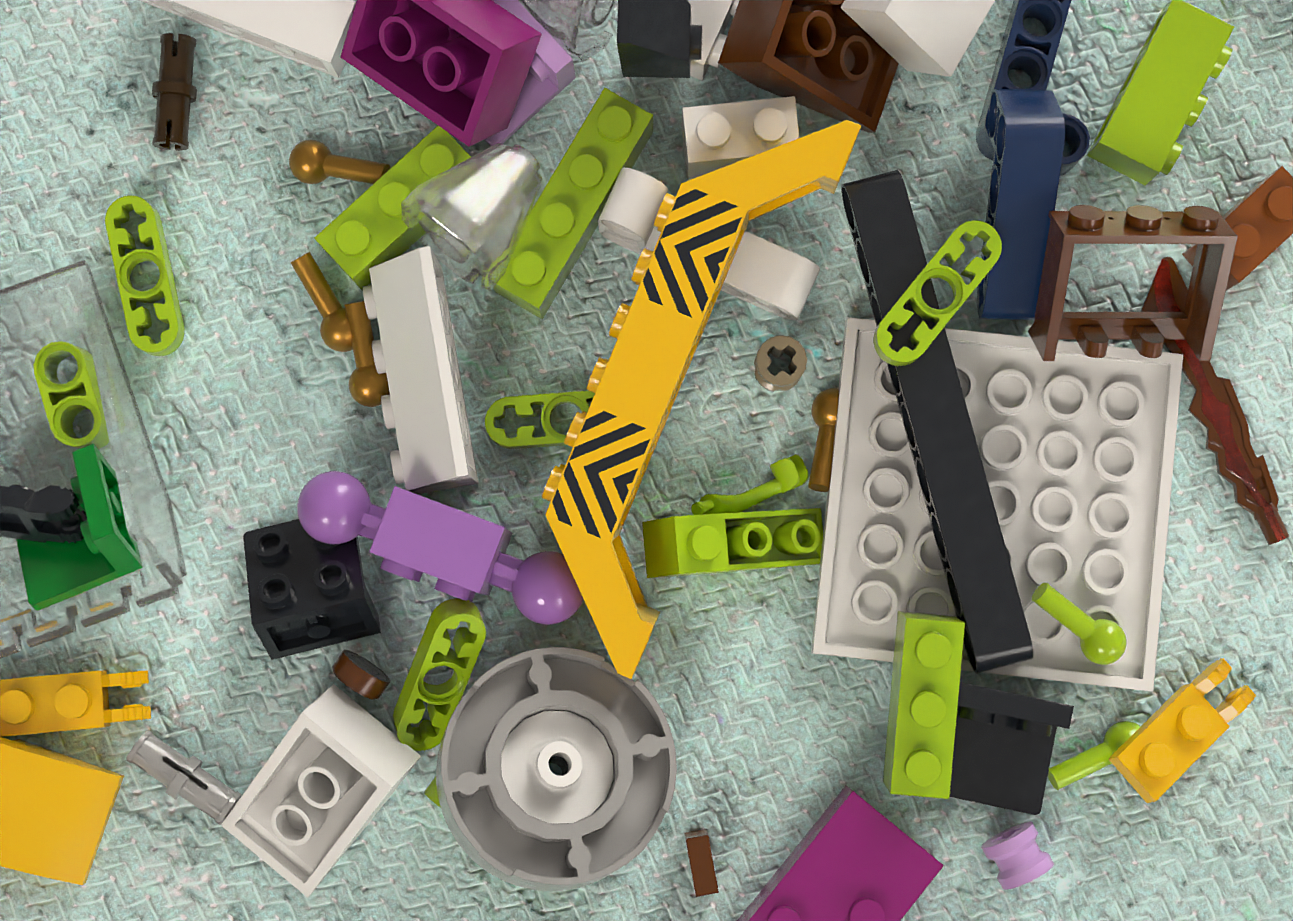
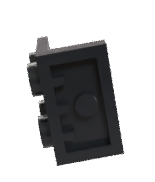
(305, 590)
(1004, 747)

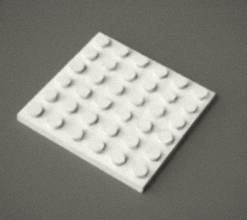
(1075, 477)

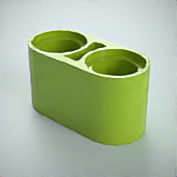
(66, 400)

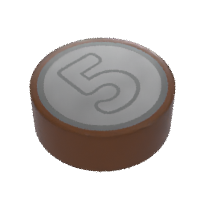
(360, 675)

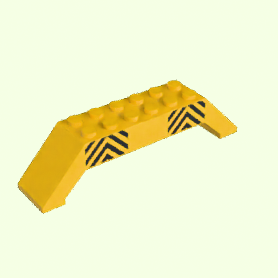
(650, 362)

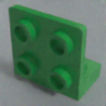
(107, 552)

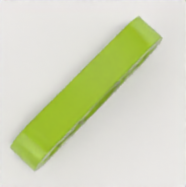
(150, 234)
(951, 251)
(523, 408)
(434, 652)

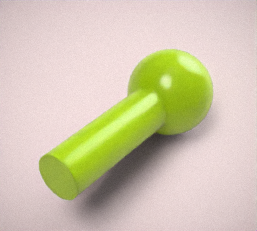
(1100, 639)
(1093, 758)

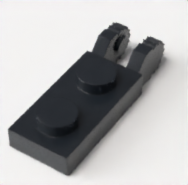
(41, 515)

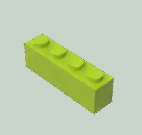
(573, 201)

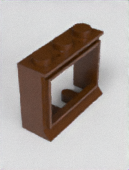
(1146, 329)

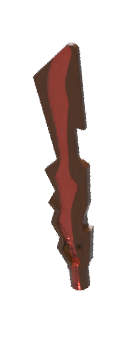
(1220, 412)

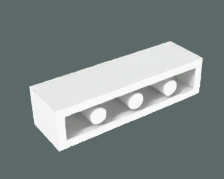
(295, 29)

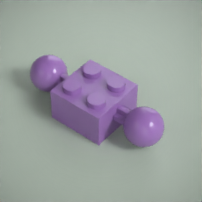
(438, 540)

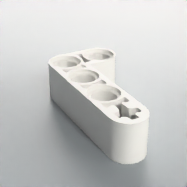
(759, 272)

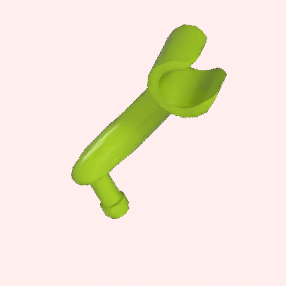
(788, 475)

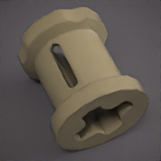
(777, 347)

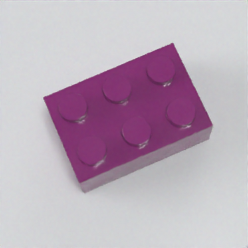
(445, 59)

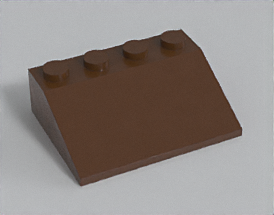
(811, 54)

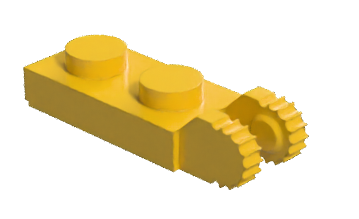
(66, 702)
(1179, 733)

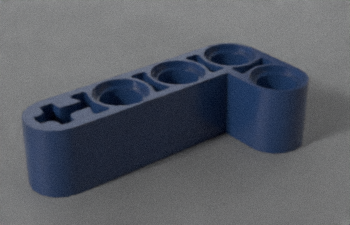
(1036, 58)
(1024, 183)

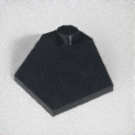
(657, 38)

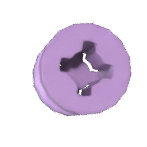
(1017, 855)

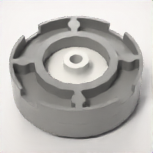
(545, 826)

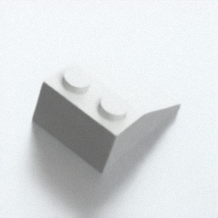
(320, 789)

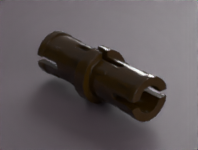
(174, 92)

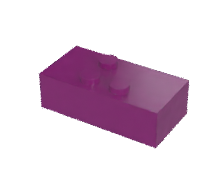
(847, 870)

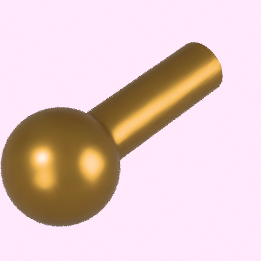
(314, 162)
(335, 325)
(364, 383)
(824, 415)

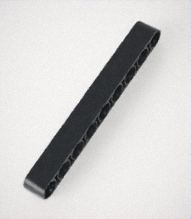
(939, 431)

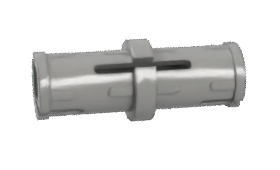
(183, 777)

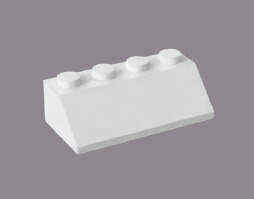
(421, 373)

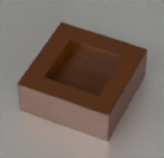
(701, 862)

